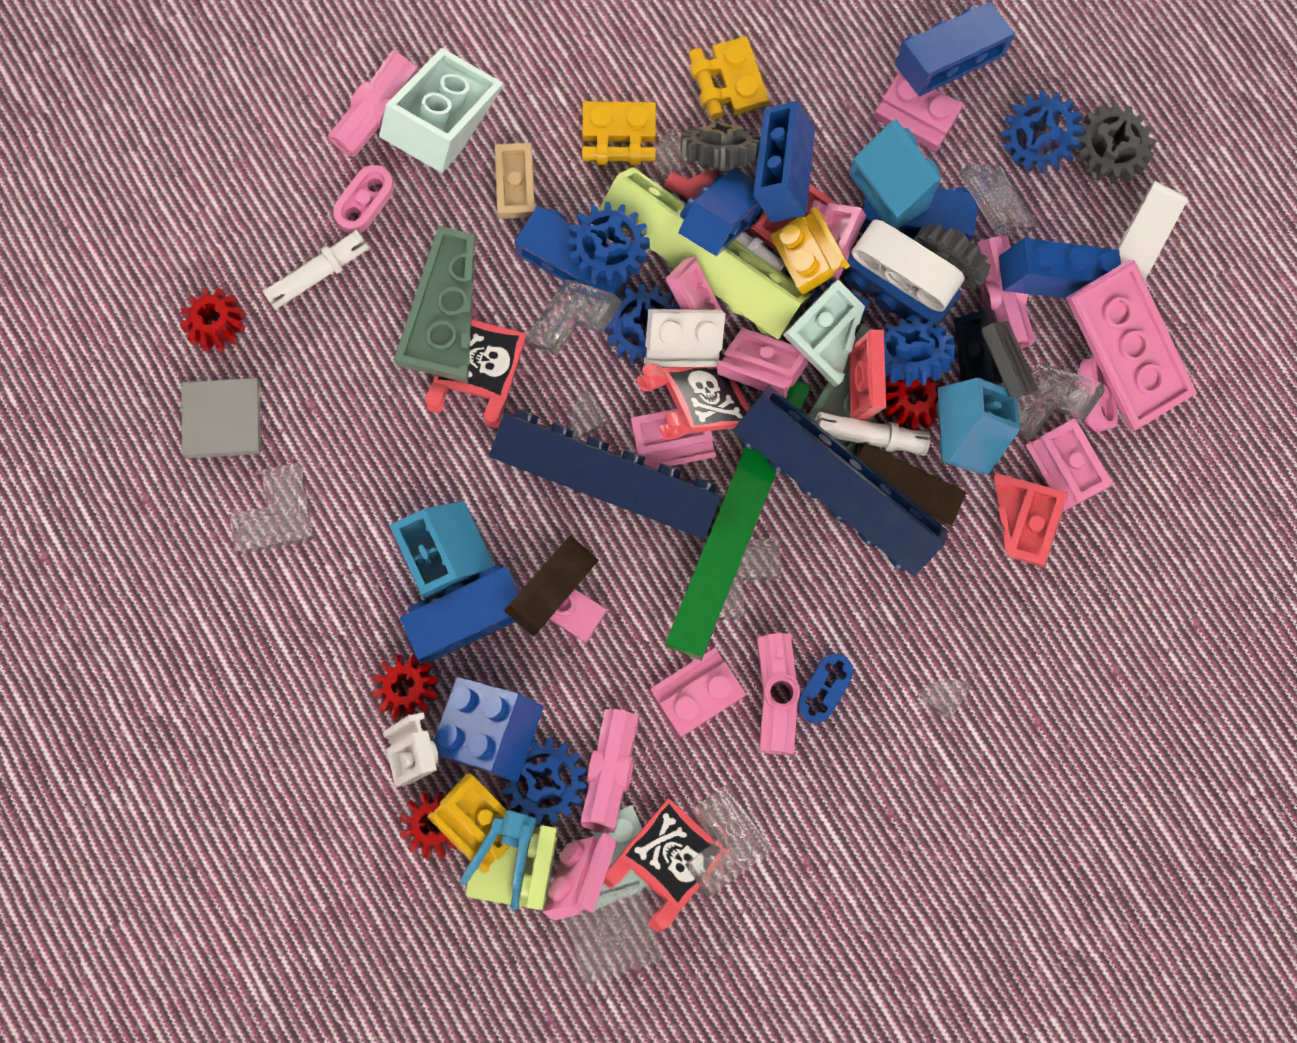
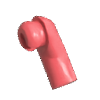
(690, 187)

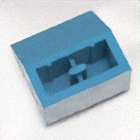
(896, 175)
(976, 424)
(441, 548)

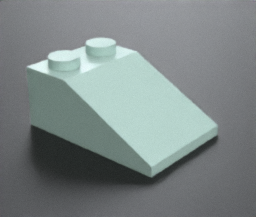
(439, 109)

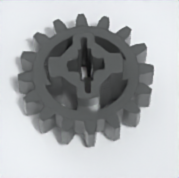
(1131, 143)
(720, 146)
(958, 251)

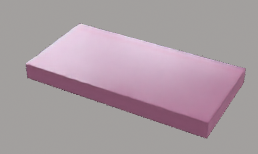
(1131, 345)

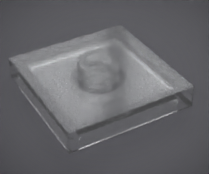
(997, 199)
(615, 934)

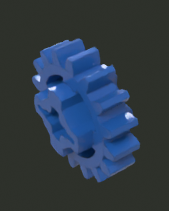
(1030, 124)
(611, 228)
(628, 325)
(917, 351)
(554, 765)

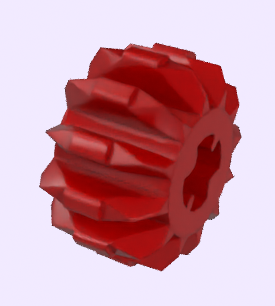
(219, 331)
(922, 411)
(394, 680)
(417, 827)

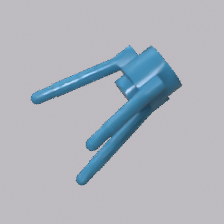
(515, 832)

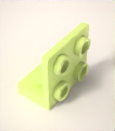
(497, 883)

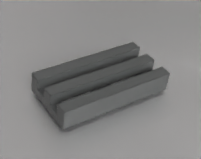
(1009, 359)

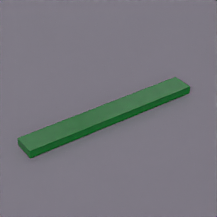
(725, 547)

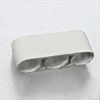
(1151, 226)
(908, 265)

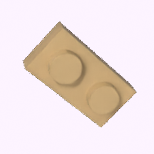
(514, 180)

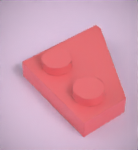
(1028, 518)

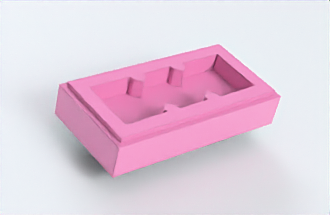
(691, 286)
(579, 616)

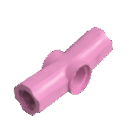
(369, 104)
(1006, 305)
(778, 719)
(610, 771)

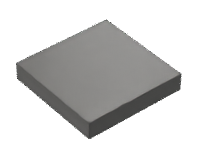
(221, 418)

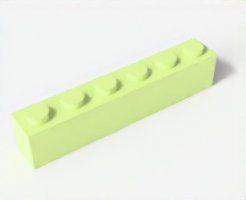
(735, 276)

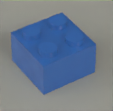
(487, 728)

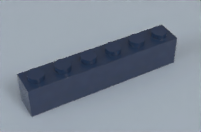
(605, 474)
(841, 482)

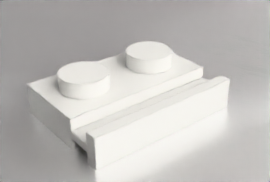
(684, 337)
(411, 751)

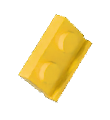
(809, 251)
(467, 819)

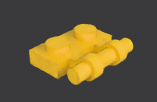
(738, 74)
(619, 123)

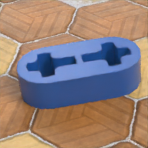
(833, 693)

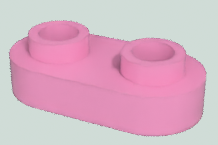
(363, 201)
(1105, 412)

